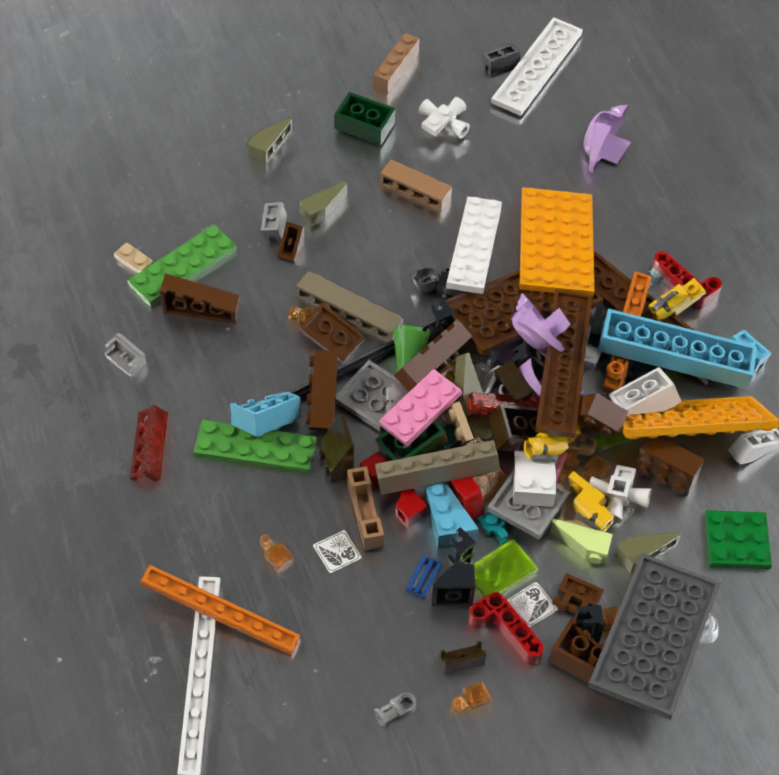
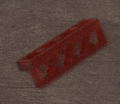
(487, 402)
(152, 442)

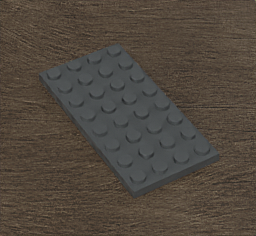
(655, 636)

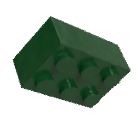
(364, 118)
(427, 442)

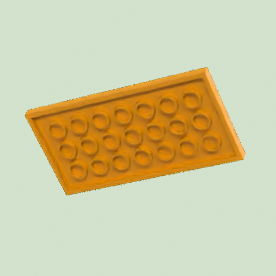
(556, 241)
(702, 416)

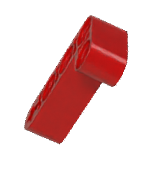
(675, 274)
(469, 495)
(508, 629)

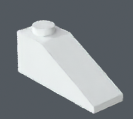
(754, 445)

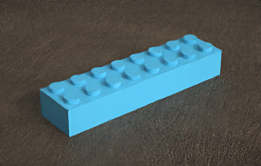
(678, 348)

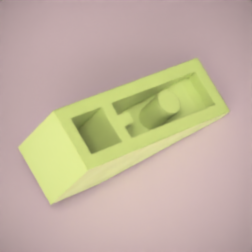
(587, 542)

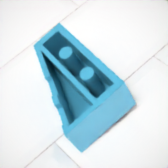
(266, 414)
(447, 514)

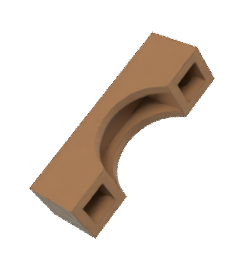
(363, 504)

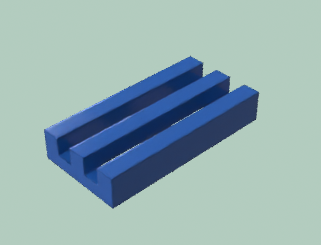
(431, 562)

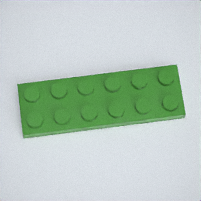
(184, 262)
(270, 450)

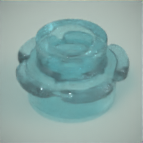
(656, 277)

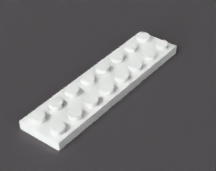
(536, 66)
(474, 245)

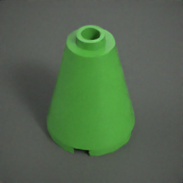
(408, 343)

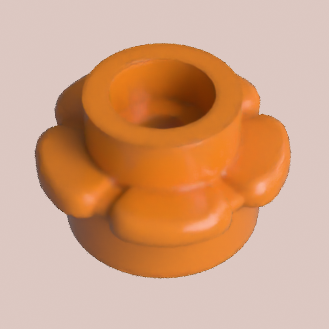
(615, 366)

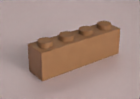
(395, 63)
(415, 185)

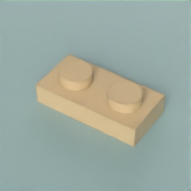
(132, 258)

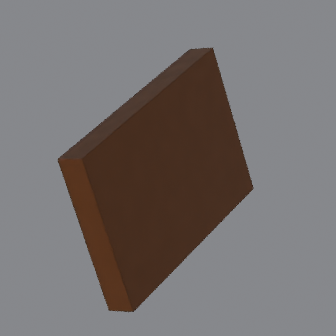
(332, 332)

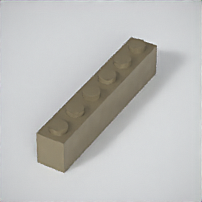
(349, 306)
(437, 467)

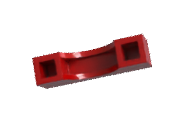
(410, 506)

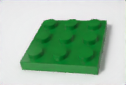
(738, 539)

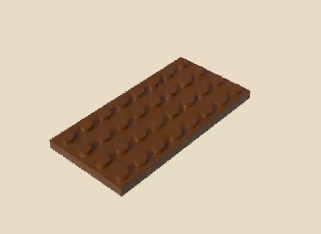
(491, 313)

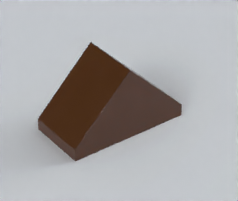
(291, 241)

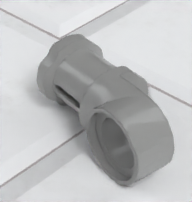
(395, 709)

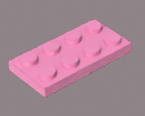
(420, 407)

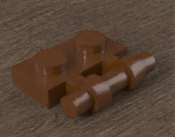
(579, 591)

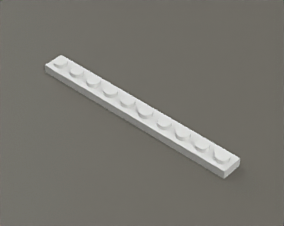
(198, 686)

